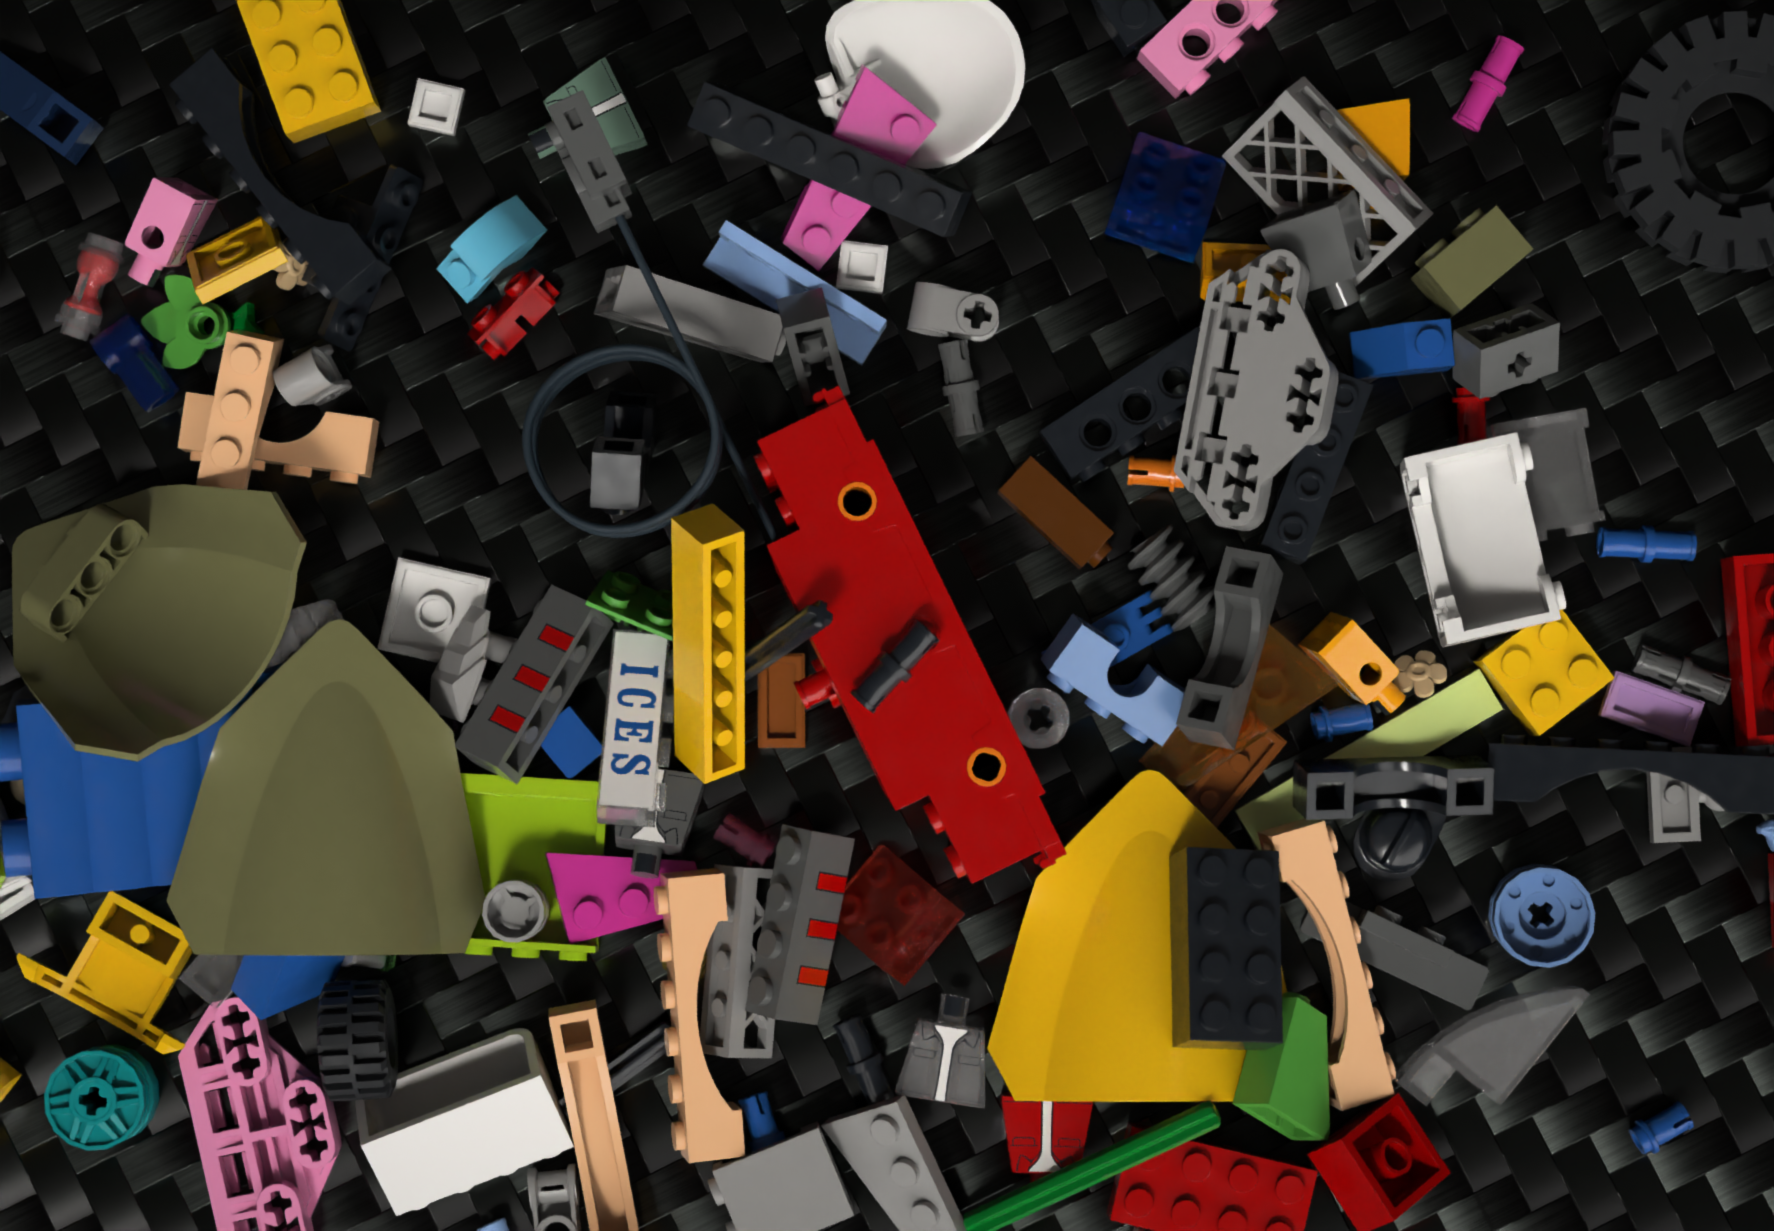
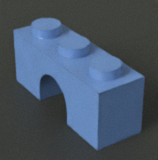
(1081, 661)

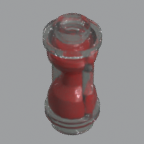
(96, 267)

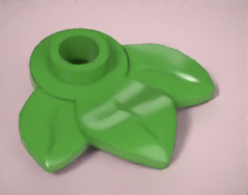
(182, 324)

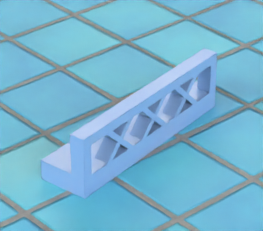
(771, 276)

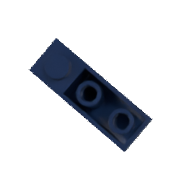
(45, 112)

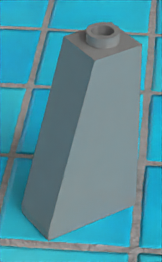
(699, 314)

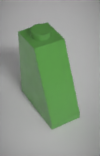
(1290, 1081)

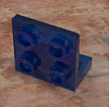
(1166, 197)

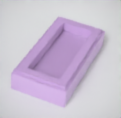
(1651, 708)

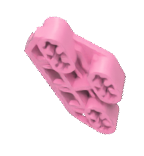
(268, 1122)

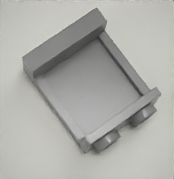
(783, 1186)

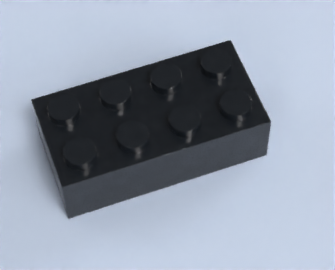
(1225, 949)

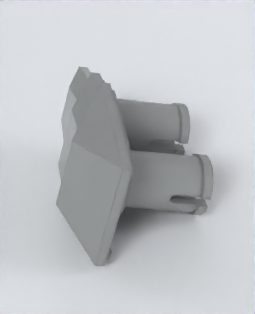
(458, 675)

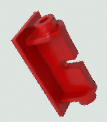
(521, 298)

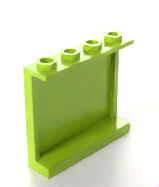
(512, 833)

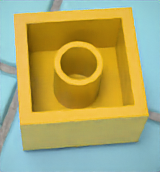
(1544, 672)

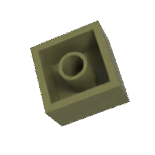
(1479, 256)

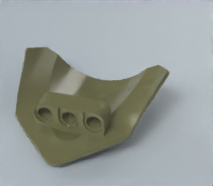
(152, 612)
(330, 818)

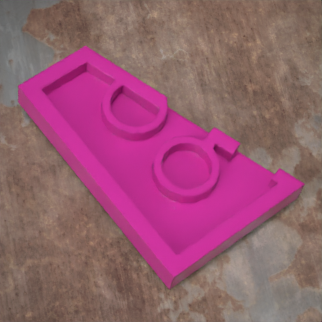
(601, 895)

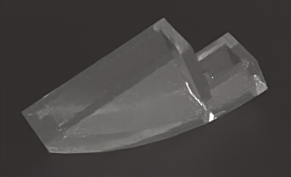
(1492, 1044)

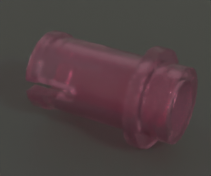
(745, 841)

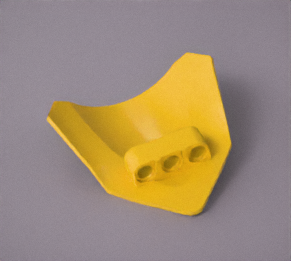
(1093, 965)

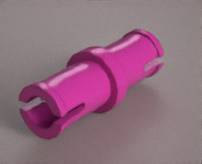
(1488, 83)

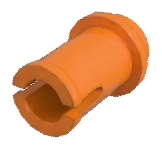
(1159, 472)

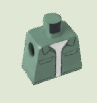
(608, 106)

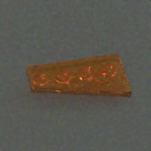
(1281, 688)

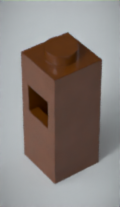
(1057, 514)

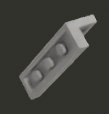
(730, 970)

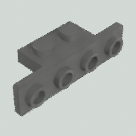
(1412, 956)

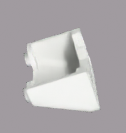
(1479, 539)

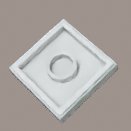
(428, 607)

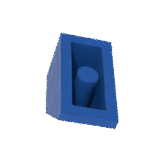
(1402, 349)

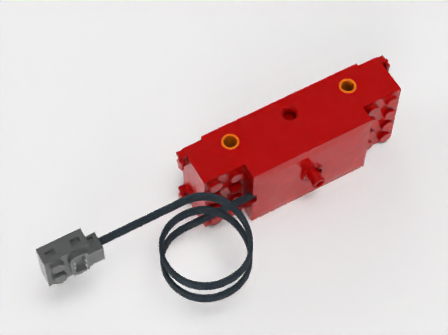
(863, 566)

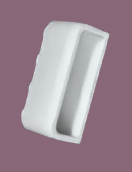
(463, 1121)

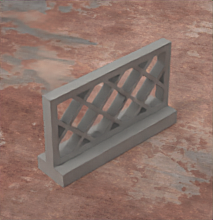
(1344, 153)

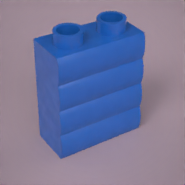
(96, 816)

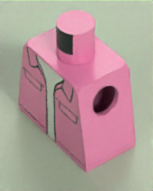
(175, 211)

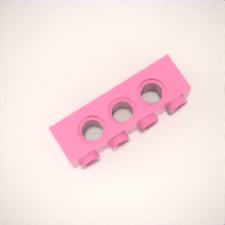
(1180, 71)

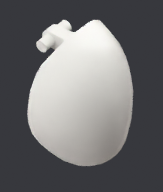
(943, 56)

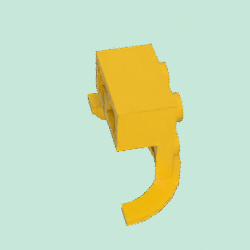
(122, 969)

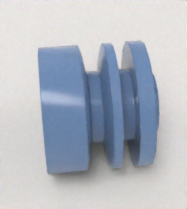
(1569, 912)

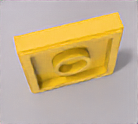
(235, 259)

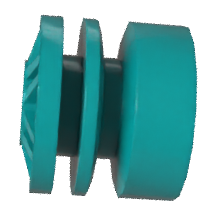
(121, 1078)

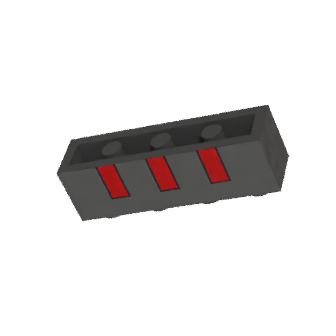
(533, 684)
(799, 925)

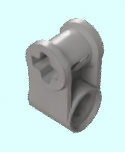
(943, 312)
(311, 378)
(555, 1204)

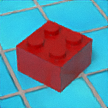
(1379, 1163)

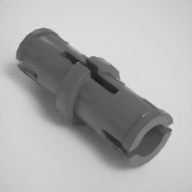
(961, 388)
(1681, 673)

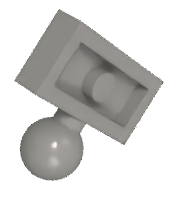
(1674, 807)

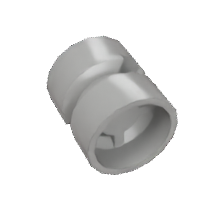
(515, 910)

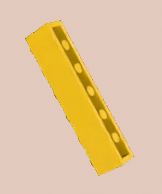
(708, 642)

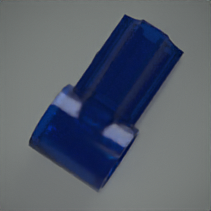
(129, 353)

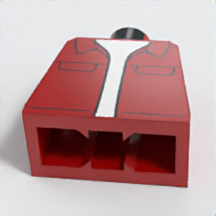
(1044, 1134)

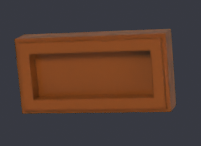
(779, 704)

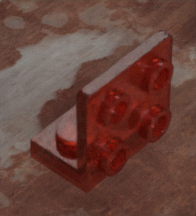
(895, 915)

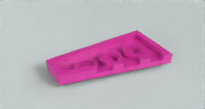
(872, 119)

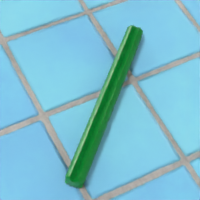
(1094, 1168)

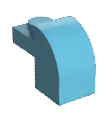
(490, 246)

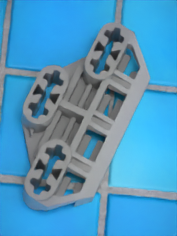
(1260, 400)

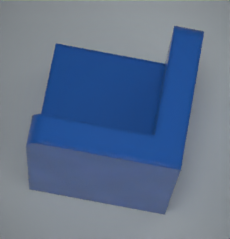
(572, 743)

